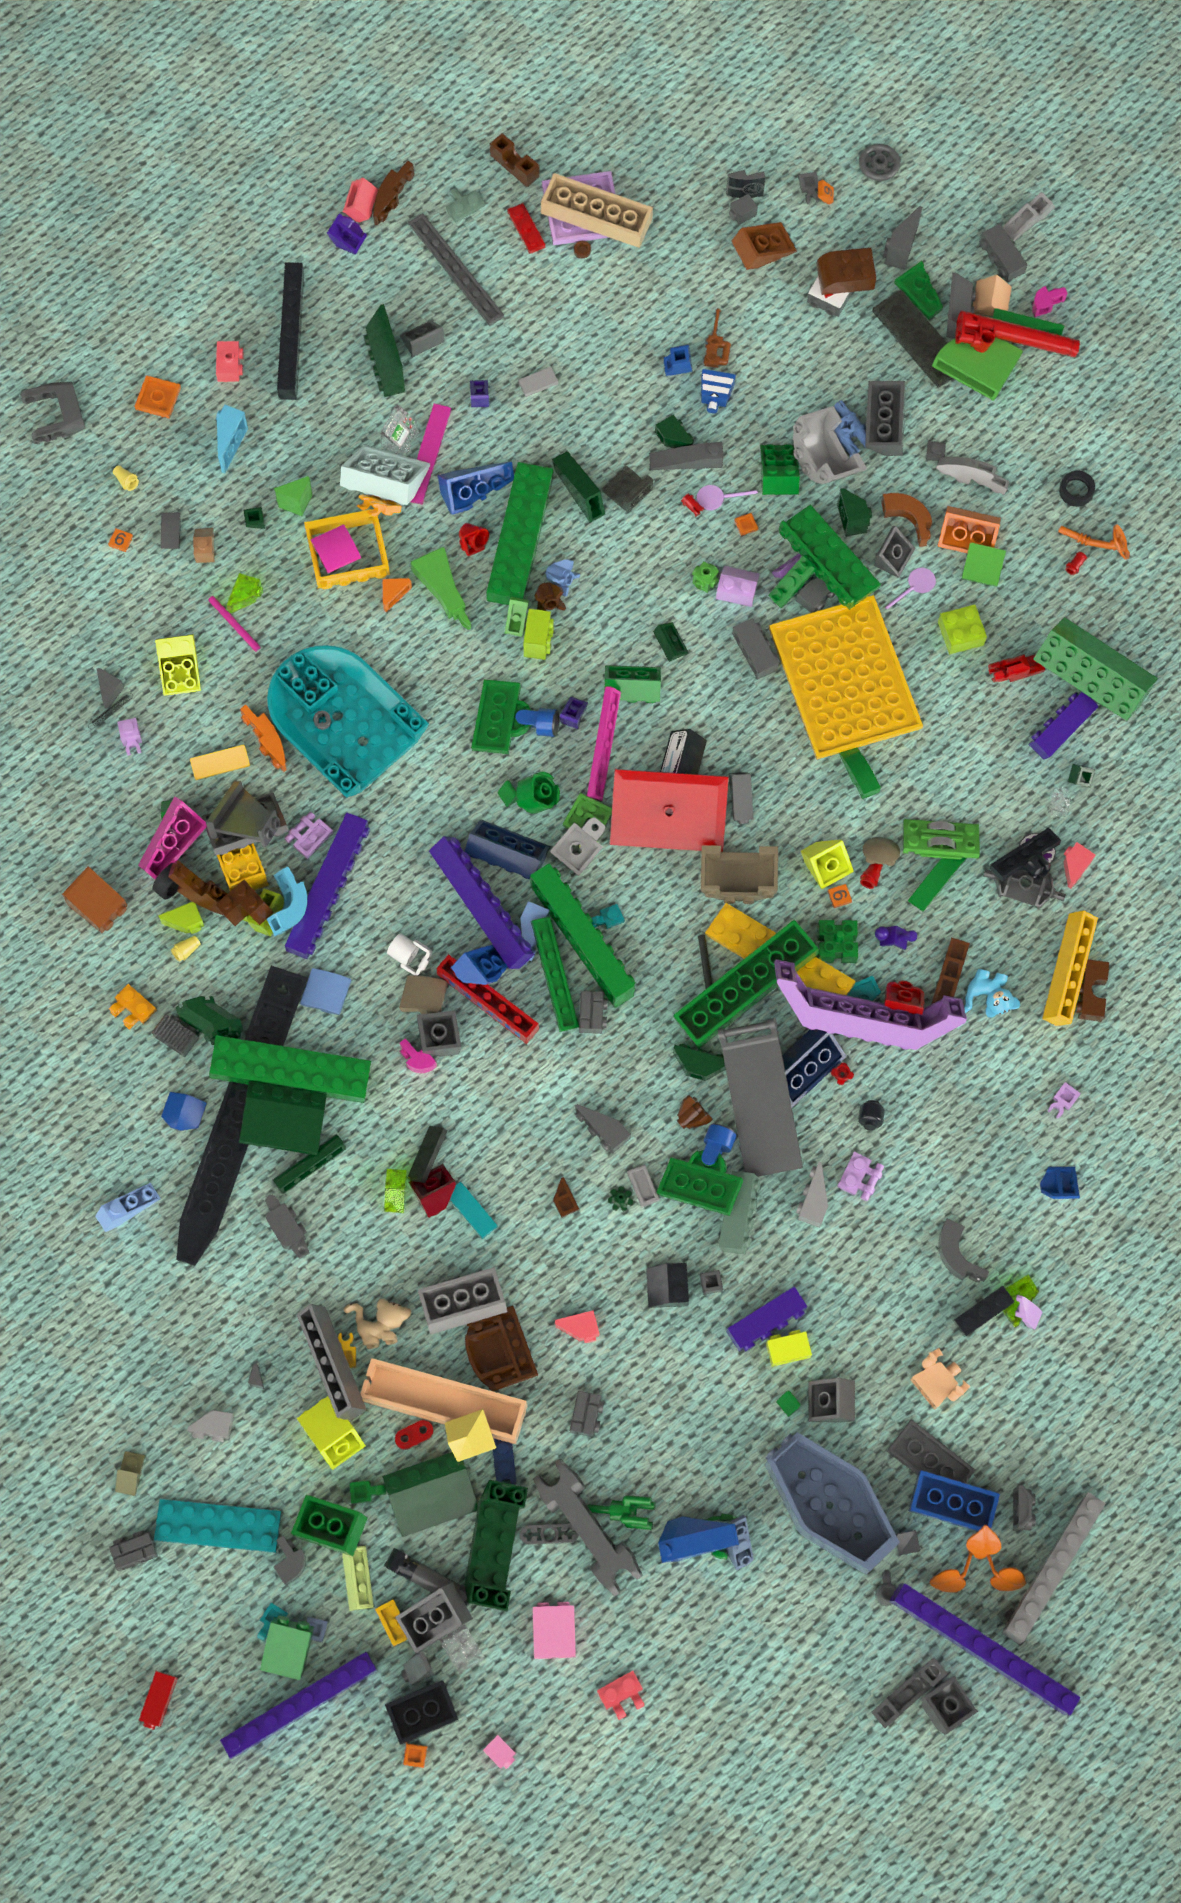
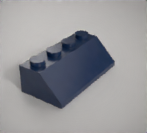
(506, 849)
(810, 1062)

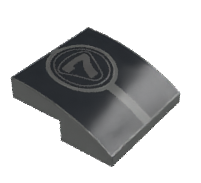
(741, 184)

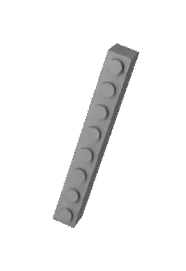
(1053, 1568)

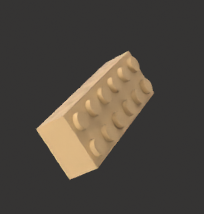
(596, 210)

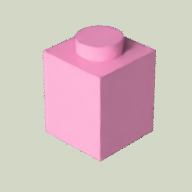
(500, 1752)

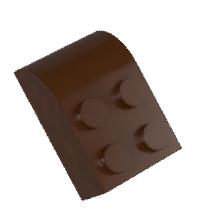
(846, 271)

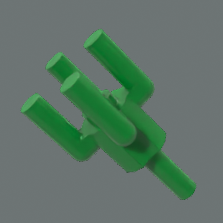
(627, 1510)

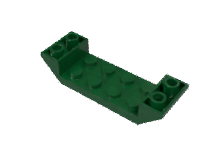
(493, 1544)

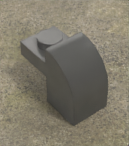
(293, 1565)

